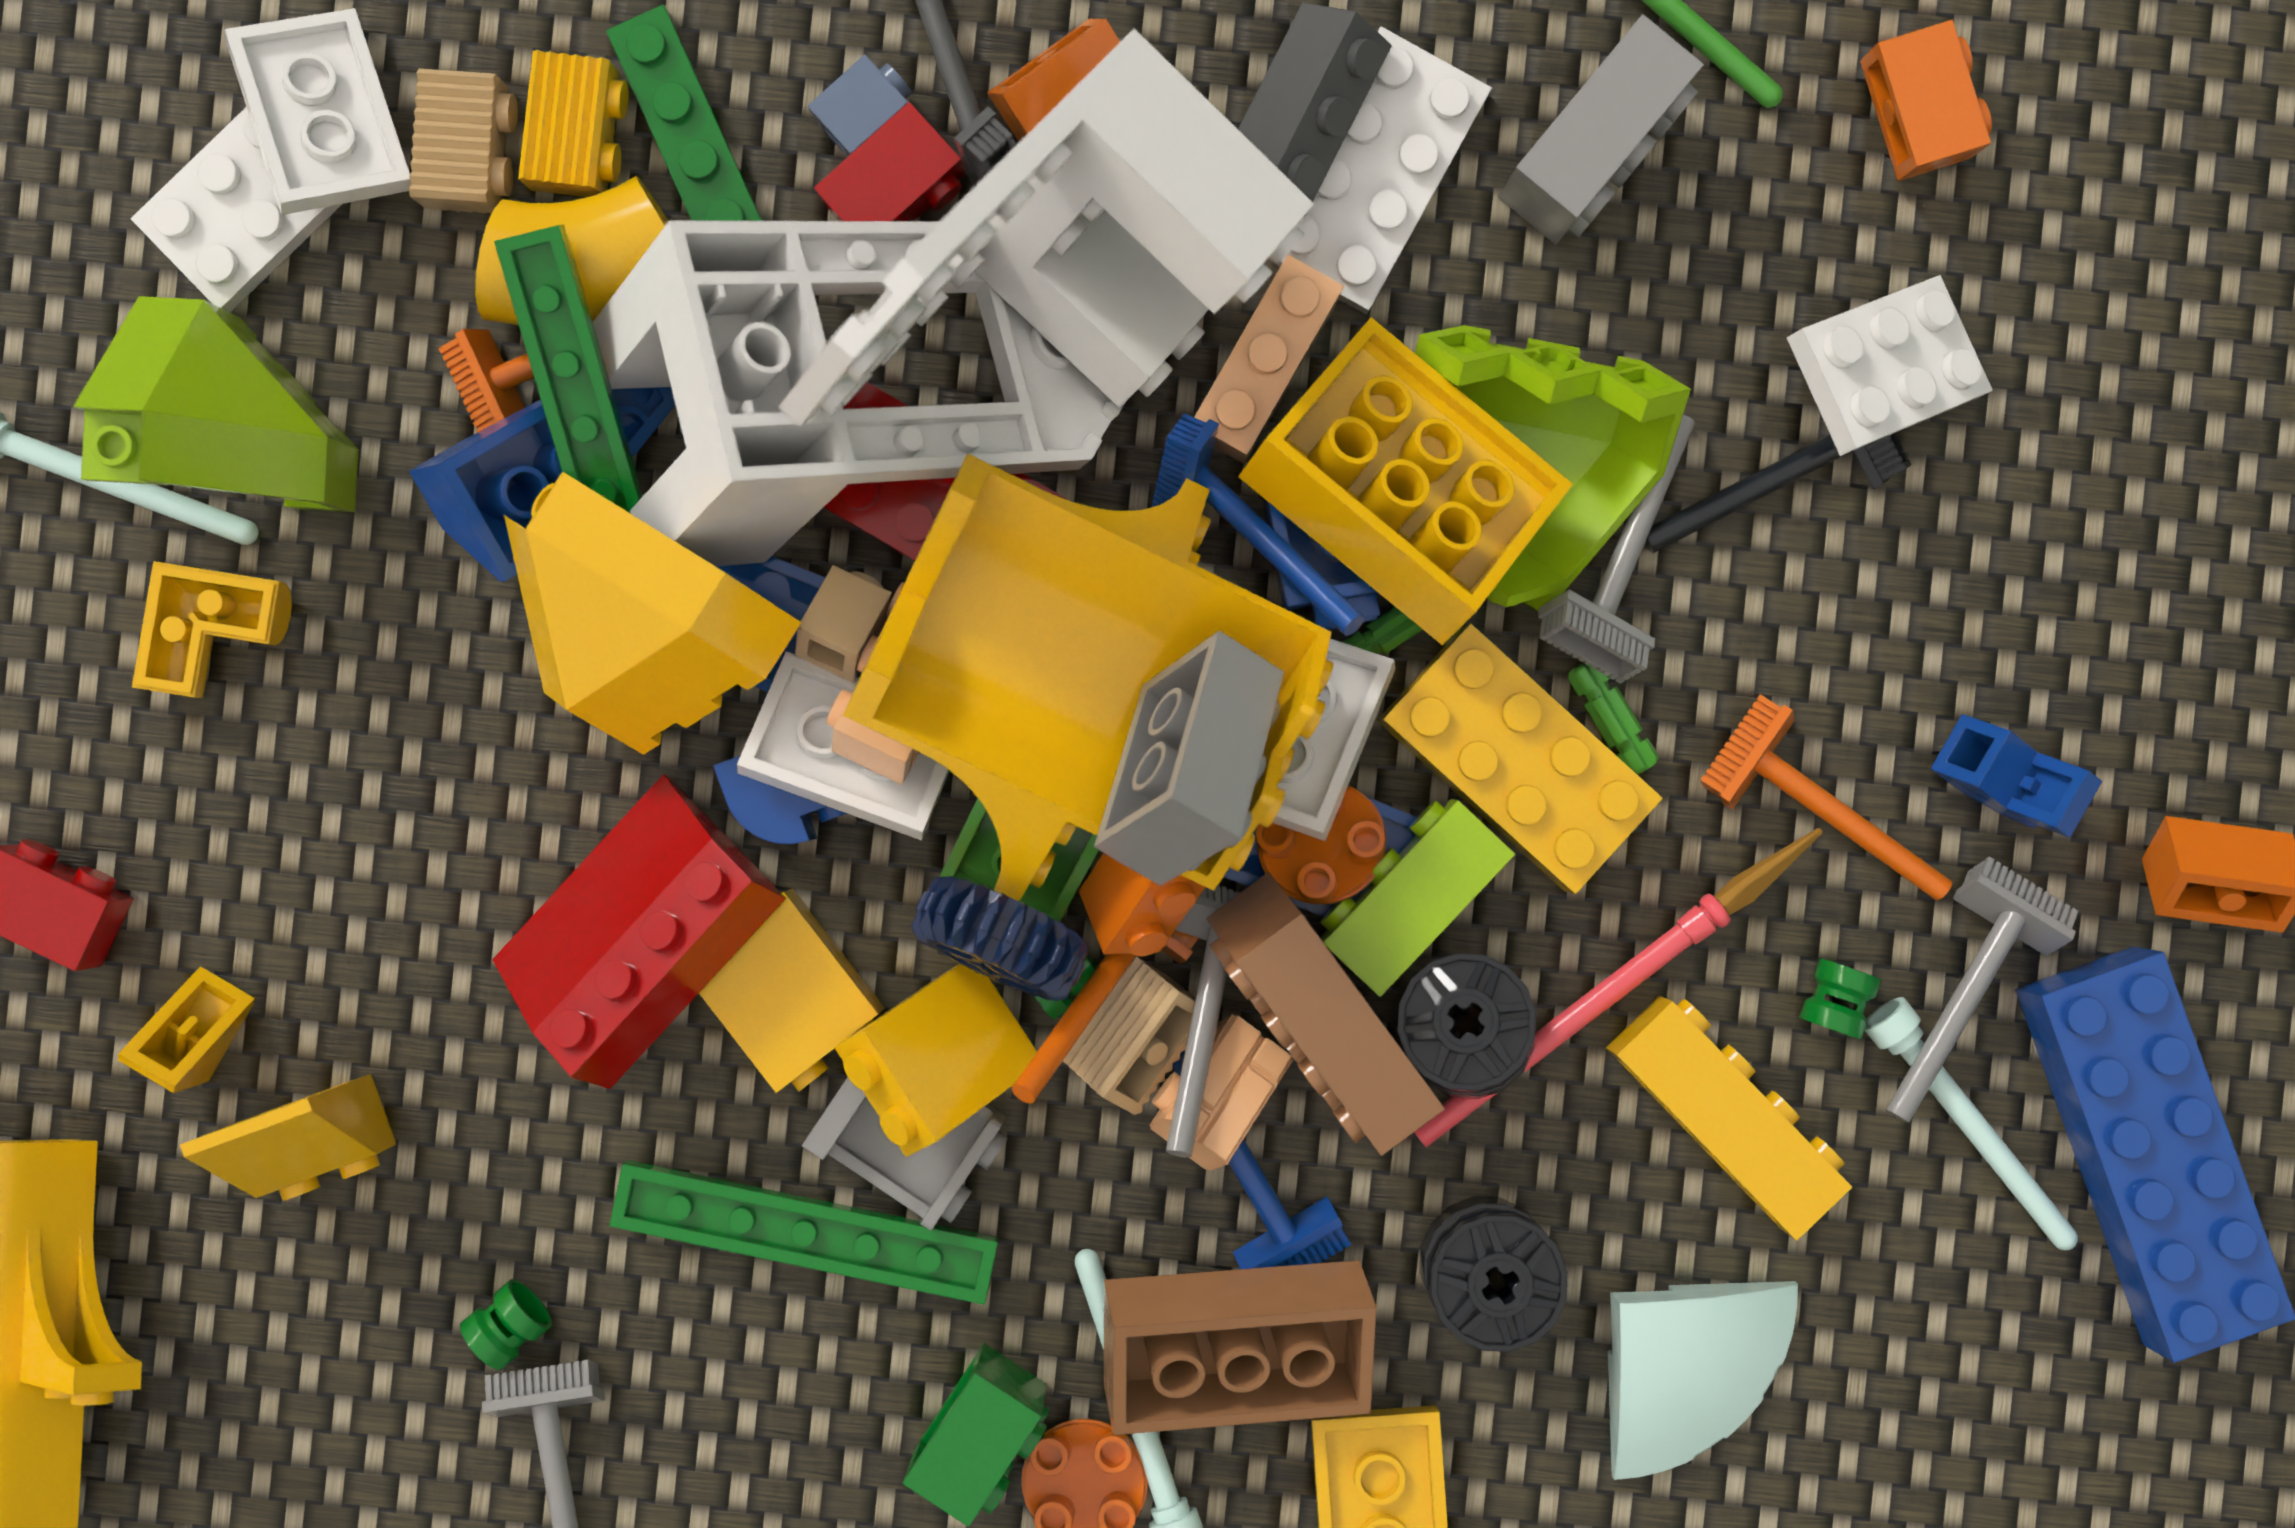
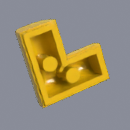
(191, 608)

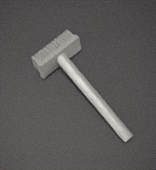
(1591, 628)
(2017, 913)
(1202, 1026)
(542, 1394)

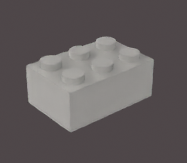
(1603, 132)
(1191, 760)

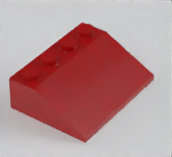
(634, 935)

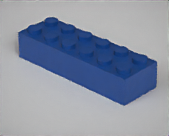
(2155, 1153)

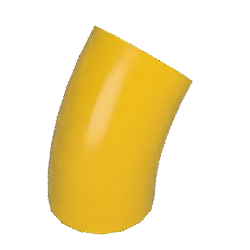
(604, 234)

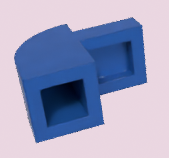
(2015, 778)
(770, 810)

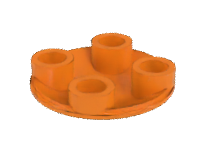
(1328, 869)
(1084, 1478)

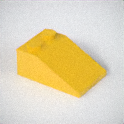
(299, 1142)

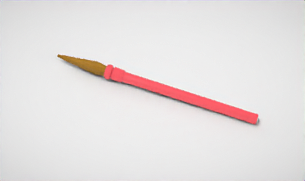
(1689, 930)

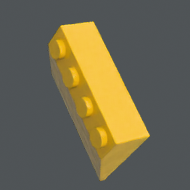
(1406, 481)

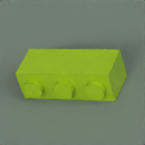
(1414, 894)

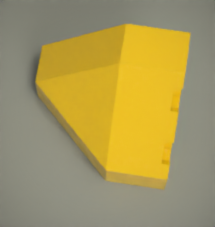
(633, 621)

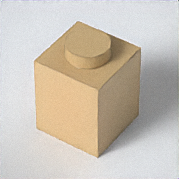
(842, 621)

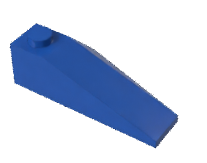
(507, 469)

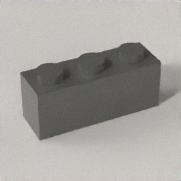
(1314, 92)

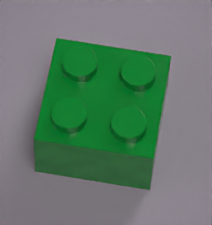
(976, 1435)

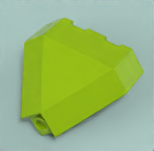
(207, 407)
(1587, 420)

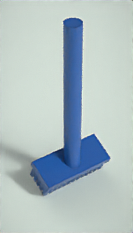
(1188, 456)
(1289, 1241)

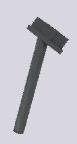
(982, 137)

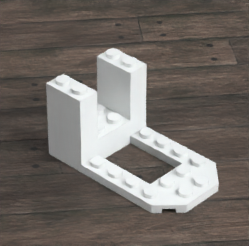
(1098, 230)
(735, 326)

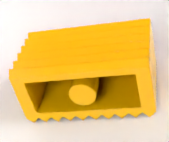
(572, 124)

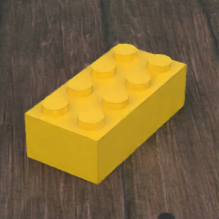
(1519, 759)

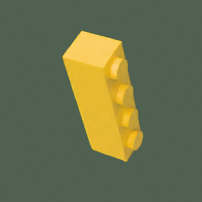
(1729, 1116)

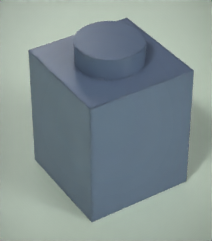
(859, 103)

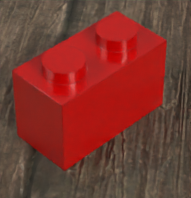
(894, 173)
(58, 909)

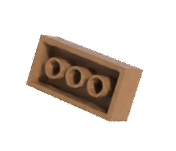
(1320, 1016)
(1238, 1347)

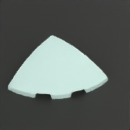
(1691, 1367)

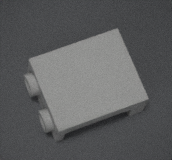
(923, 1182)

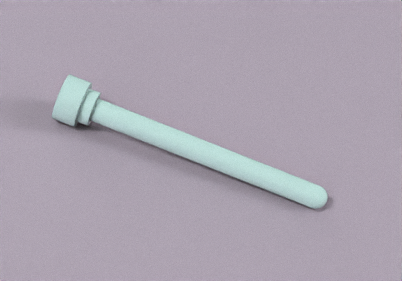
(145, 495)
(1897, 1029)
(1170, 1509)

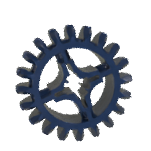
(1000, 938)

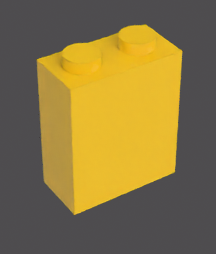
(790, 996)
(937, 1057)

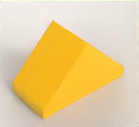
(189, 1033)

